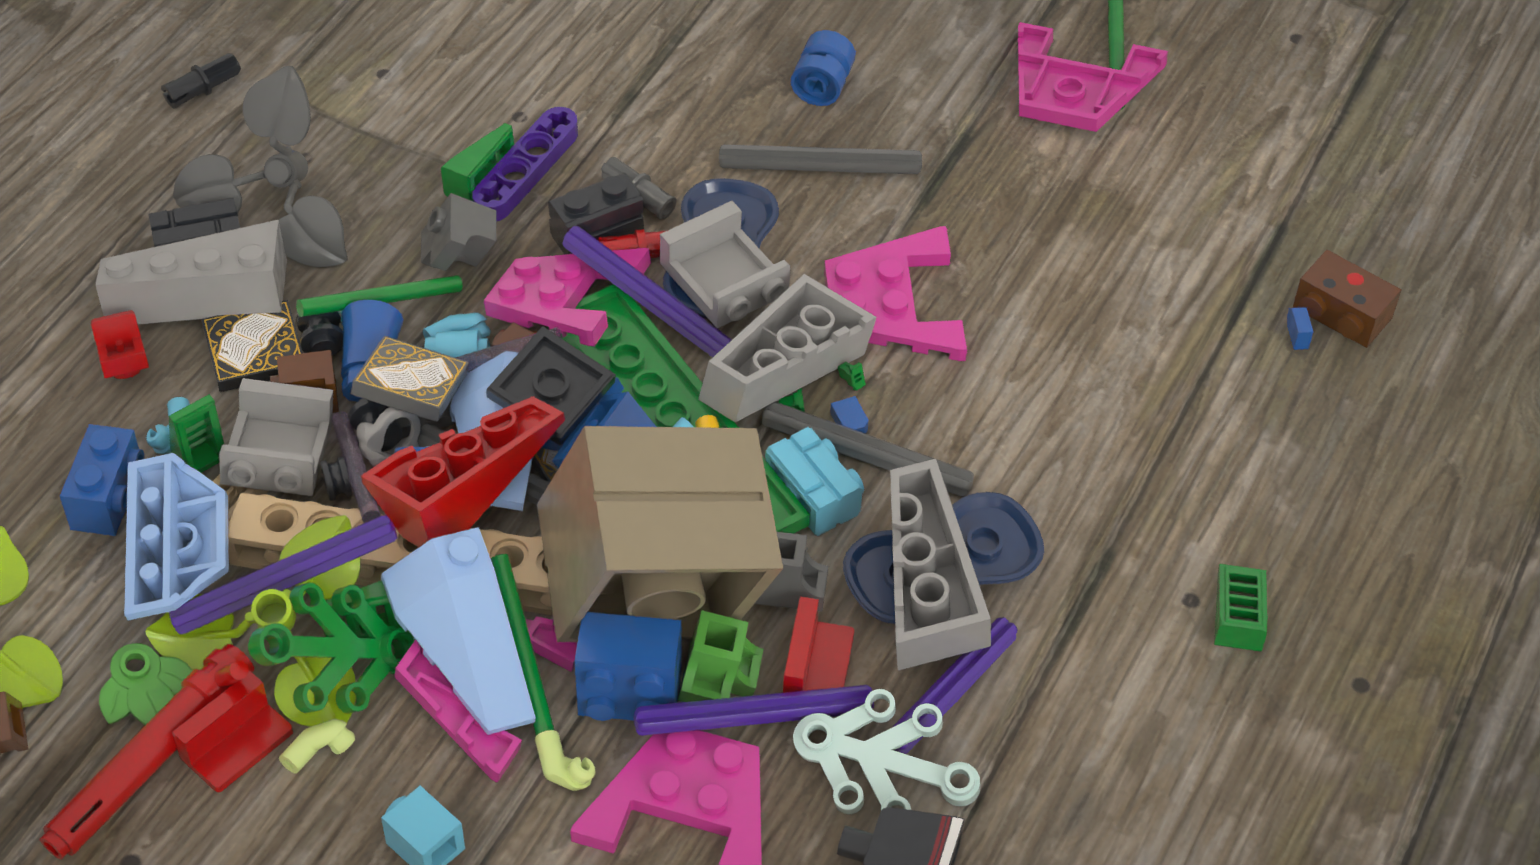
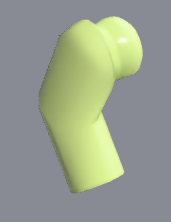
(314, 738)
(561, 769)

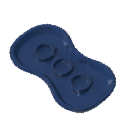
(758, 216)
(997, 535)

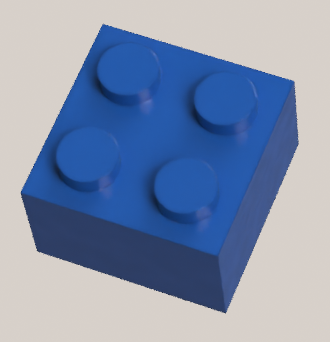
(626, 664)

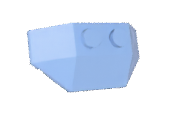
(172, 535)

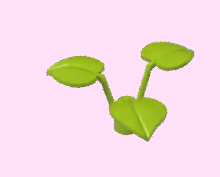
(269, 608)
(26, 664)

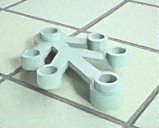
(878, 754)

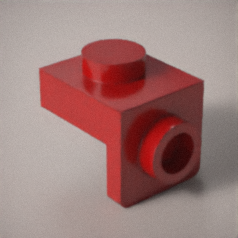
(119, 345)

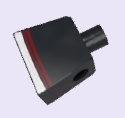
(905, 839)

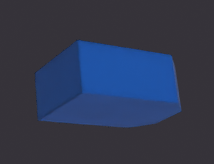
(1299, 327)
(849, 414)

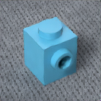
(422, 830)

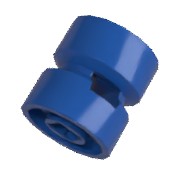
(823, 68)

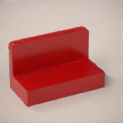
(817, 651)
(231, 734)

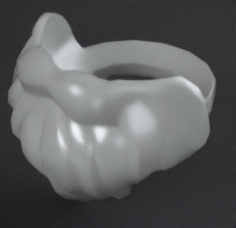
(372, 435)

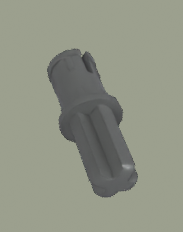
(654, 198)

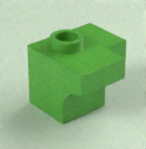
(719, 660)

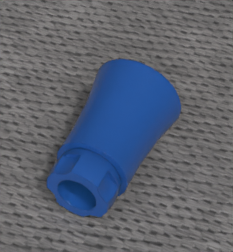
(363, 328)

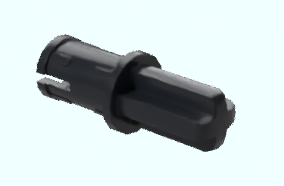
(200, 80)

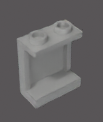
(721, 265)
(277, 437)

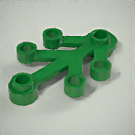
(340, 646)

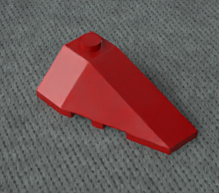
(463, 474)

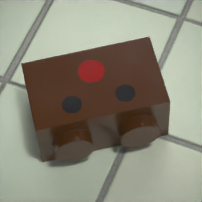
(1347, 298)

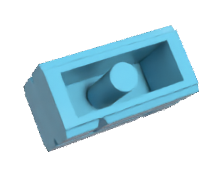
(817, 479)

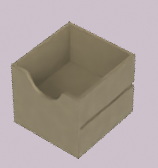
(658, 526)

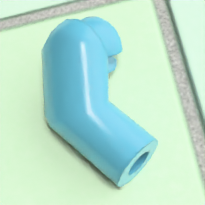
(459, 322)

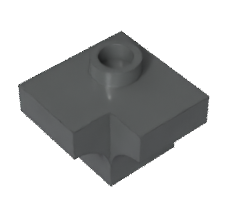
(458, 232)
(798, 577)

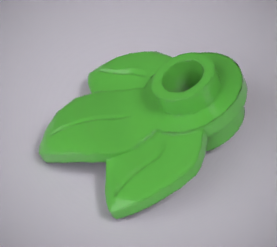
(142, 691)

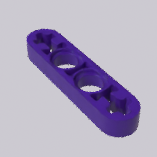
(532, 166)

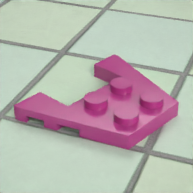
(1077, 91)
(881, 285)
(549, 290)
(436, 695)
(689, 781)

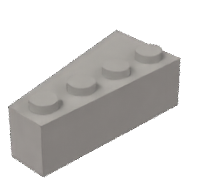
(198, 277)
(786, 348)
(935, 584)

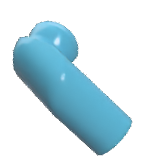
(160, 440)

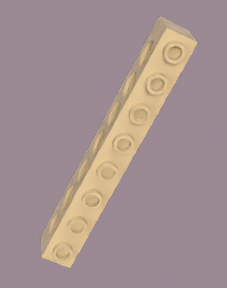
(265, 524)

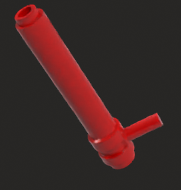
(142, 754)

